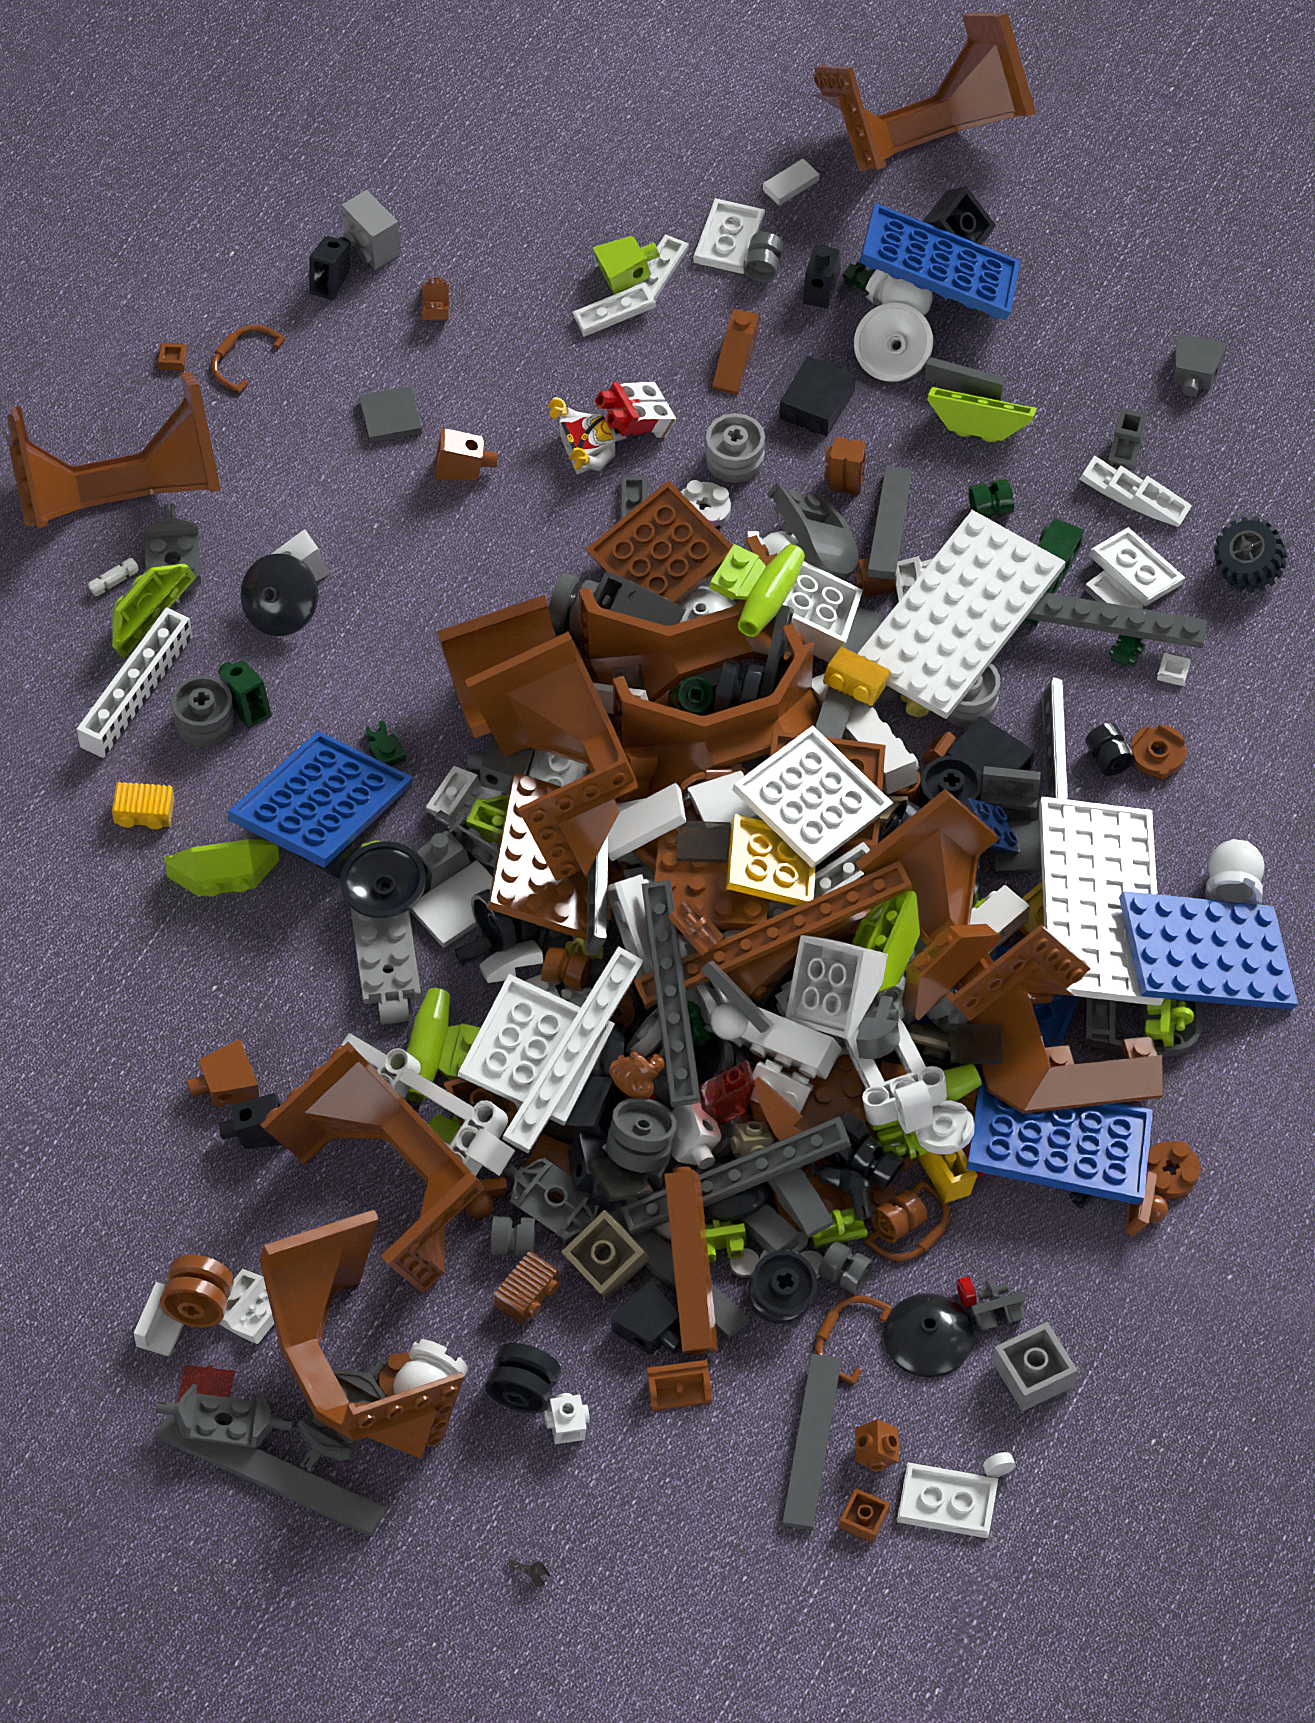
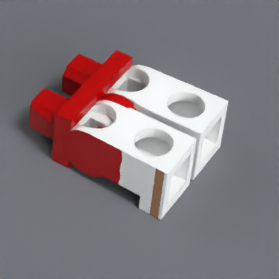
(634, 410)

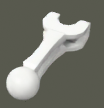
(725, 1019)

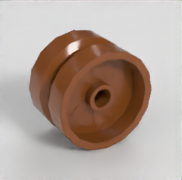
(196, 1291)

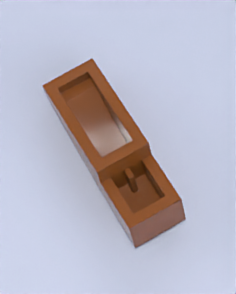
(777, 1110)

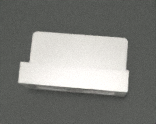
(156, 1329)

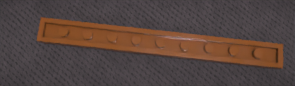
(788, 927)

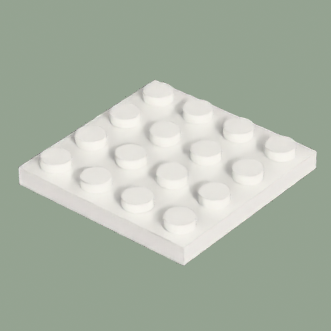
(812, 796)
(519, 1042)

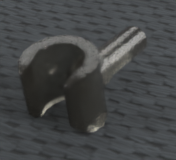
(535, 1570)

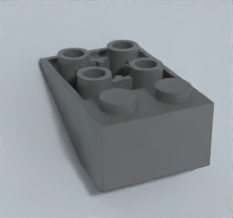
(636, 601)

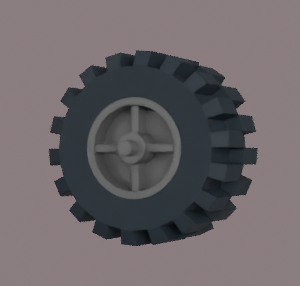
(1250, 554)

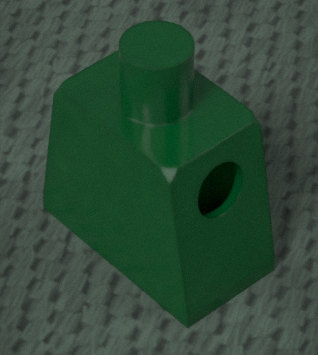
(245, 681)

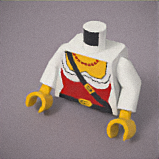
(585, 437)

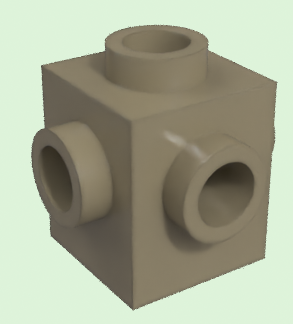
(751, 1138)

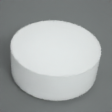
(999, 1465)

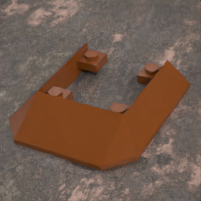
(1047, 1078)

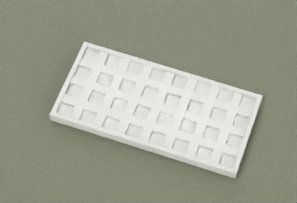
(961, 613)
(1086, 864)

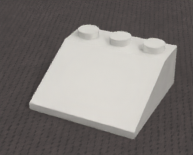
(823, 609)
(833, 985)

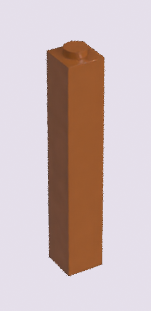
(691, 1262)

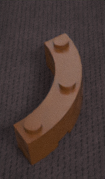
(762, 973)

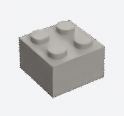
(371, 230)
(1034, 1366)

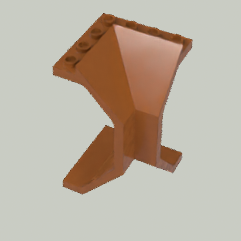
(979, 89)
(173, 461)
(671, 651)
(552, 706)
(695, 742)
(940, 858)
(355, 1102)
(300, 1284)

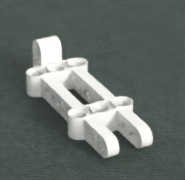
(904, 1097)
(477, 1140)

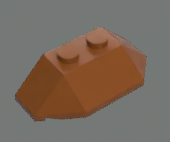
(944, 964)

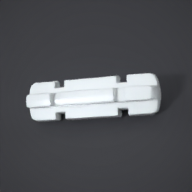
(113, 577)

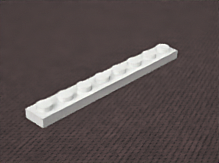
(573, 1050)

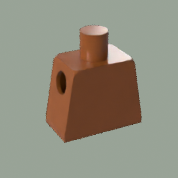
(461, 456)
(225, 1076)

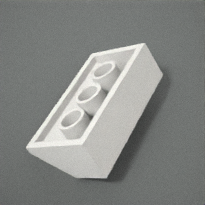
(630, 916)

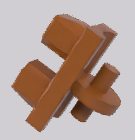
(695, 926)

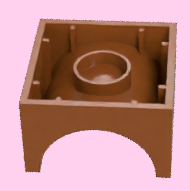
(488, 641)

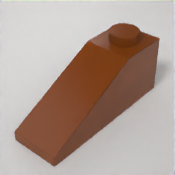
(736, 351)

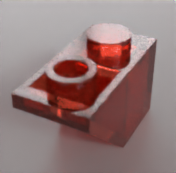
(727, 1093)

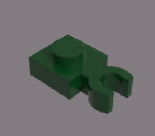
(384, 747)
(697, 1024)

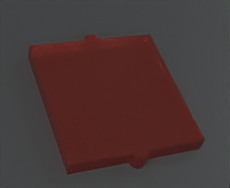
(208, 1380)

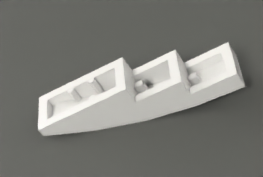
(1138, 494)

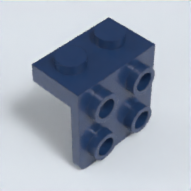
(995, 819)

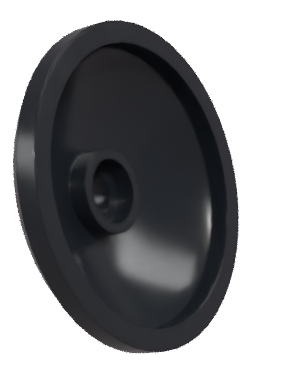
(293, 591)
(380, 867)
(739, 1204)
(927, 1350)

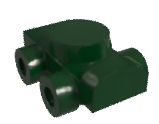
(858, 275)
(1125, 651)

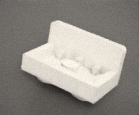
(792, 1087)

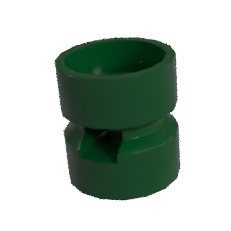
(991, 499)
(691, 695)

